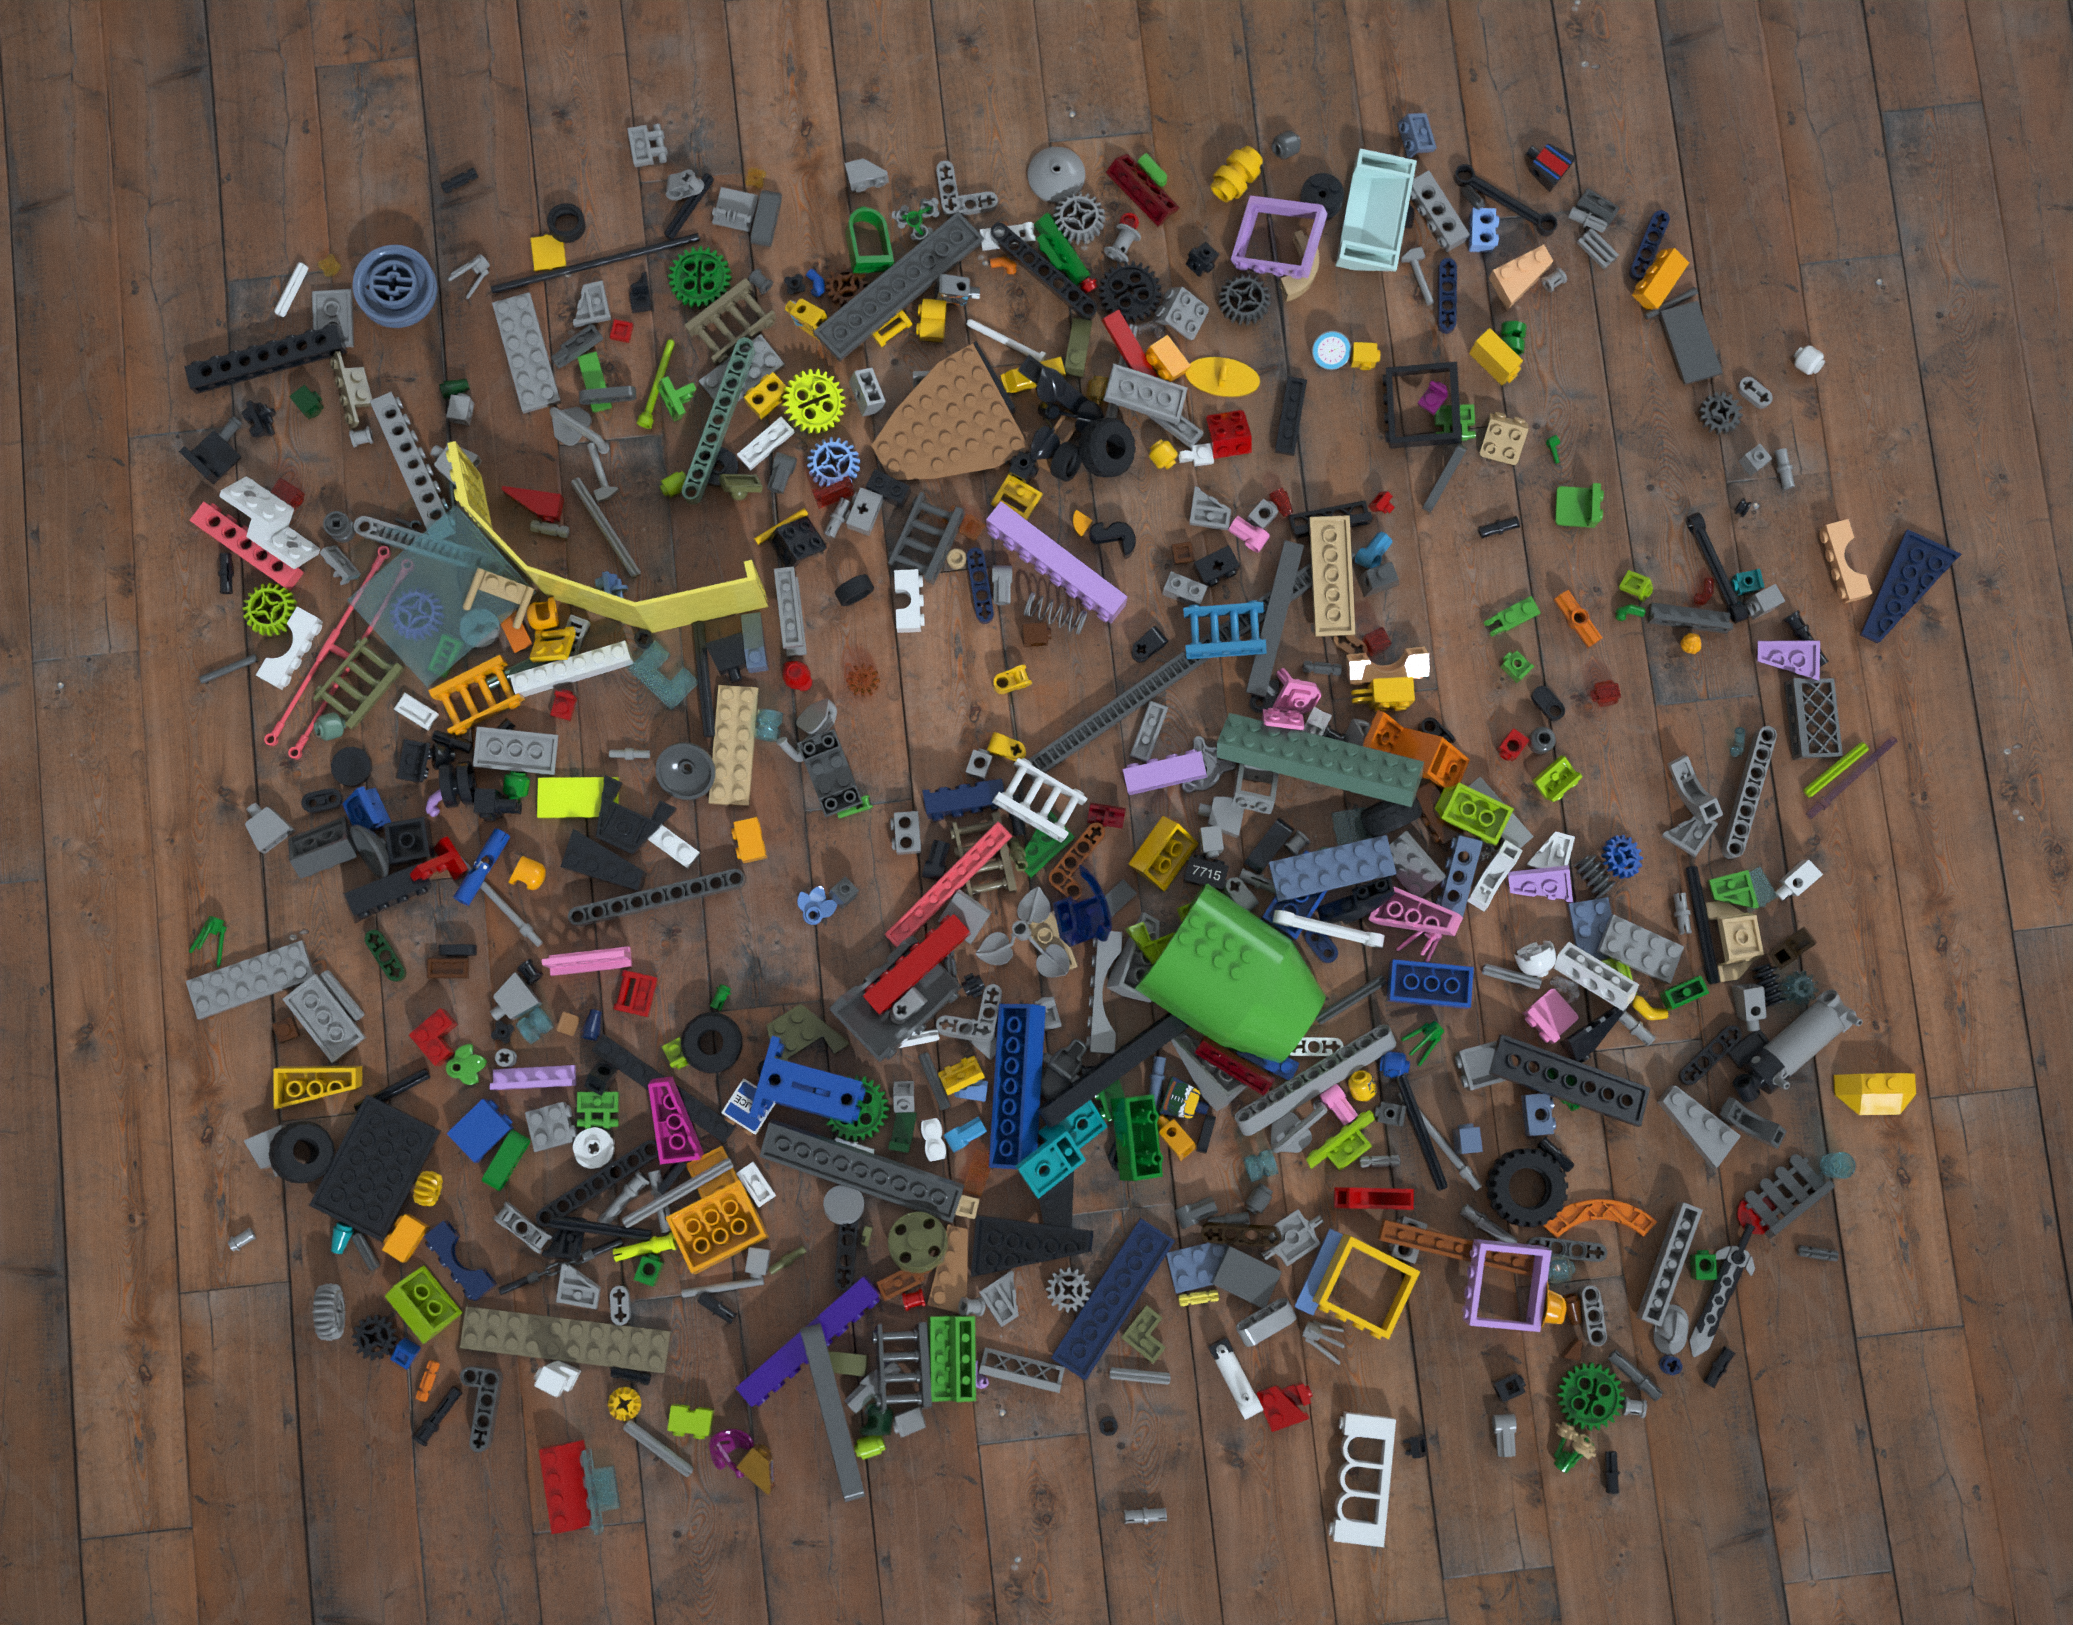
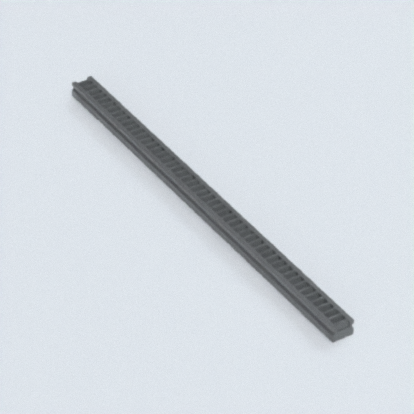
(1149, 688)

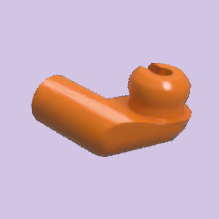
(1004, 261)

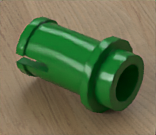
(720, 996)

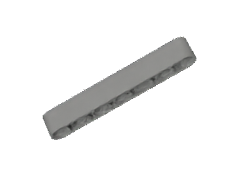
(1755, 785)

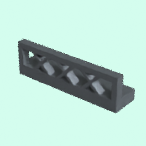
(1689, 618)

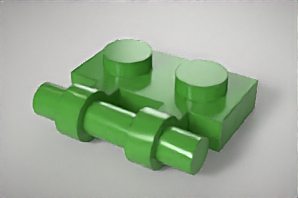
(1443, 419)
(594, 1103)

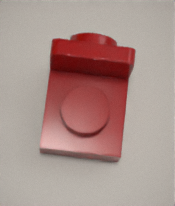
(563, 705)

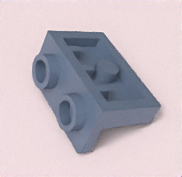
(1416, 134)

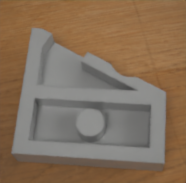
(593, 305)
(1208, 512)
(1690, 835)
(577, 1289)
(1001, 1299)

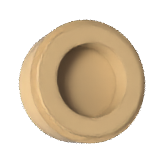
(956, 558)

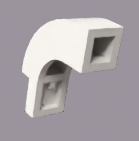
(1493, 875)

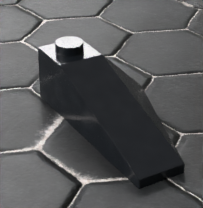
(1587, 1038)

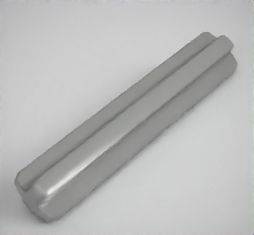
(1511, 976)
(341, 994)
(1139, 1375)

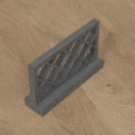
(1797, 721)

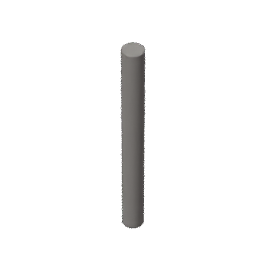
(722, 1287)

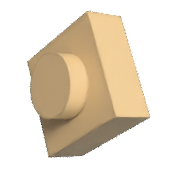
(967, 1207)

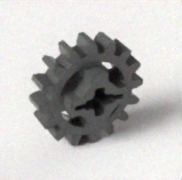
(1716, 420)

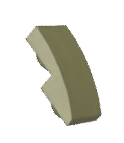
(849, 1363)

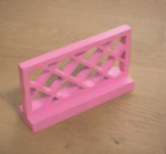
(588, 961)

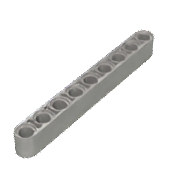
(1315, 1080)

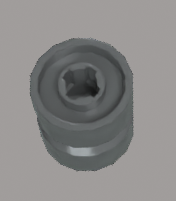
(339, 526)

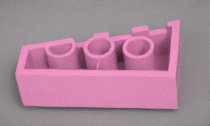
(1416, 913)

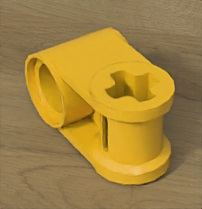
(1013, 680)
(1002, 746)

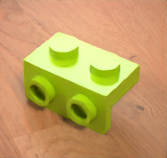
(1557, 779)

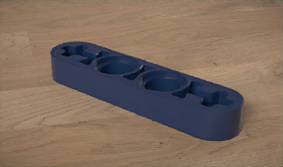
(1649, 245)
(1450, 296)
(980, 585)

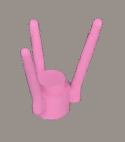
(1431, 936)

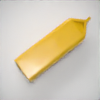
(1016, 382)

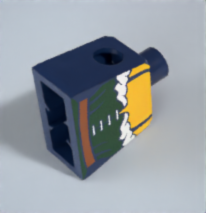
(1182, 1100)

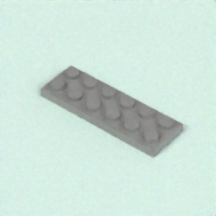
(526, 352)
(250, 980)

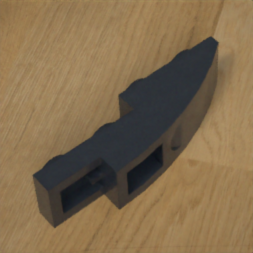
(1071, 399)
(1361, 903)

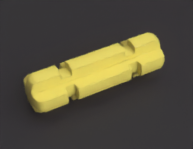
(1198, 1297)

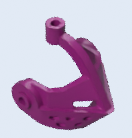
(737, 1439)

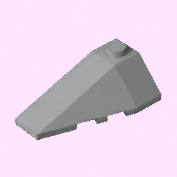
(1133, 963)
(1215, 1085)

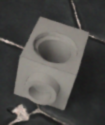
(460, 409)
(1755, 459)
(1255, 519)
(979, 773)
(757, 1262)

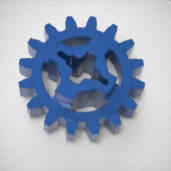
(1620, 857)

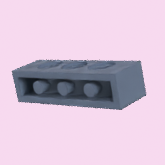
(1473, 847)

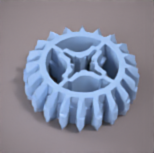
(840, 460)

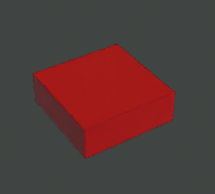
(621, 331)

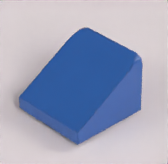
(405, 1353)

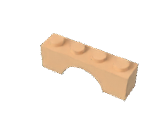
(1850, 584)
(1411, 664)

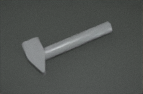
(1413, 256)
(605, 492)

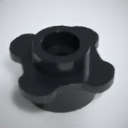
(800, 287)
(497, 1032)

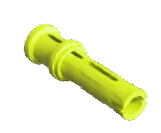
(655, 1245)

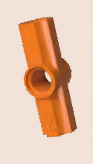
(1569, 608)

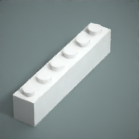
(572, 670)

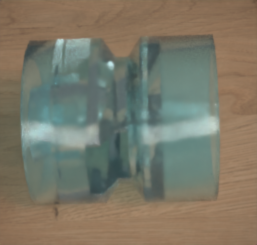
(768, 725)
(541, 1022)
(1260, 1165)
(1837, 1165)

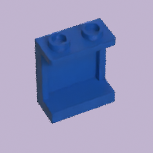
(480, 1129)

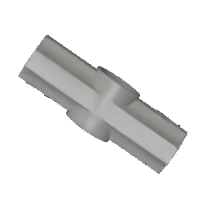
(869, 1387)

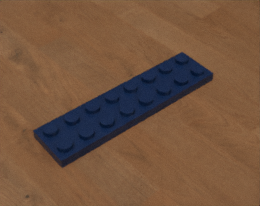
(1112, 1299)

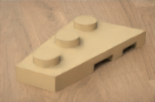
(1047, 934)

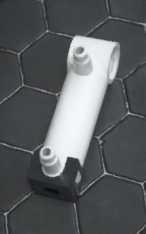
(1235, 1378)

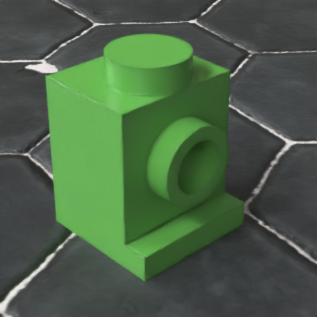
(1514, 672)

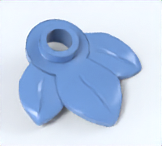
(815, 902)

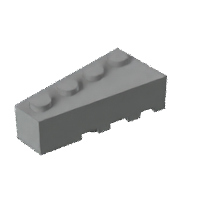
(1703, 1129)

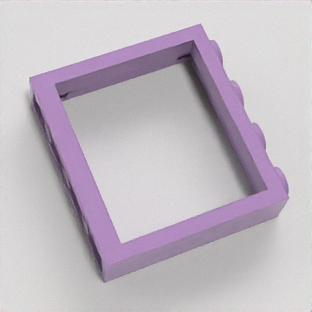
(1279, 207)
(1537, 1289)

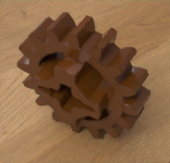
(841, 278)

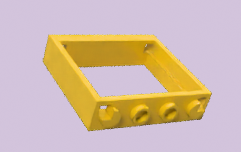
(1333, 1271)

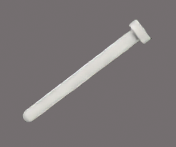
(1006, 341)

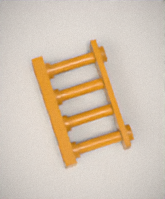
(460, 684)

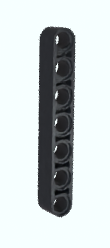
(1038, 263)
(589, 1184)

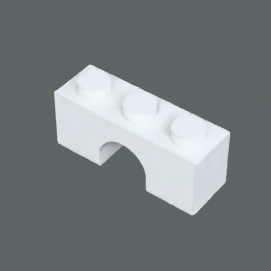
(909, 618)

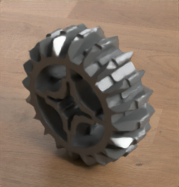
(1251, 285)

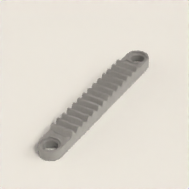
(386, 533)

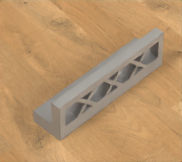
(1021, 1378)

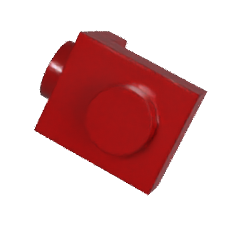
(1299, 1393)

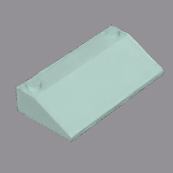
(1376, 212)

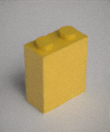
(1496, 357)

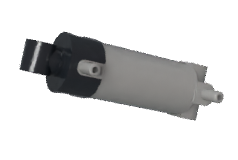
(1794, 1046)

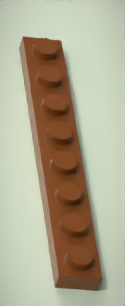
(1451, 1246)

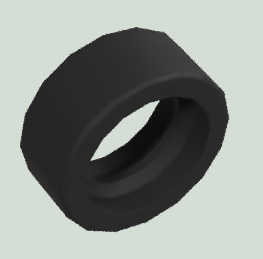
(566, 209)
(1066, 462)
(854, 590)

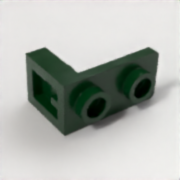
(903, 1131)

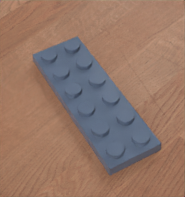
(1332, 868)

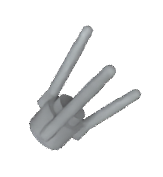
(477, 264)
(1313, 1332)

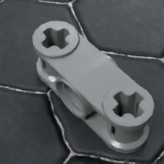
(533, 1231)

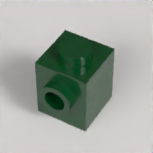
(307, 402)

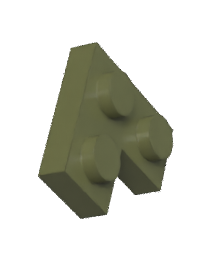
(1139, 1334)

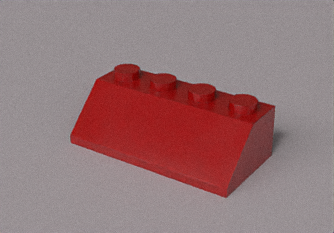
(565, 1486)

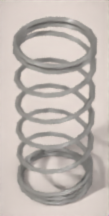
(1083, 613)

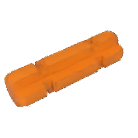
(427, 1380)

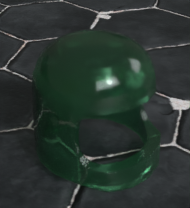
(878, 1422)

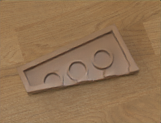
(952, 1273)

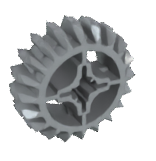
(1093, 212)
(329, 1312)

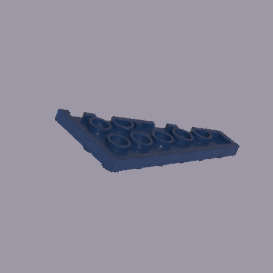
(1910, 575)

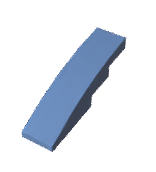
(1317, 1271)

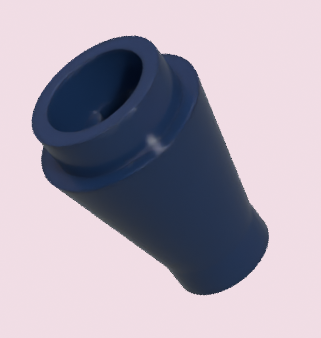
(592, 1025)

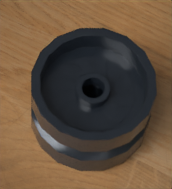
(457, 784)

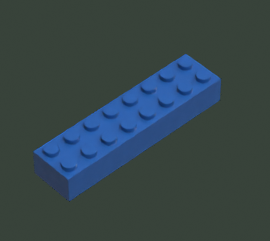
(1016, 1084)

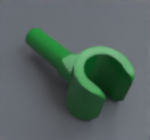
(1551, 443)

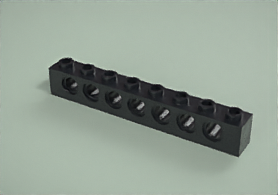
(257, 367)

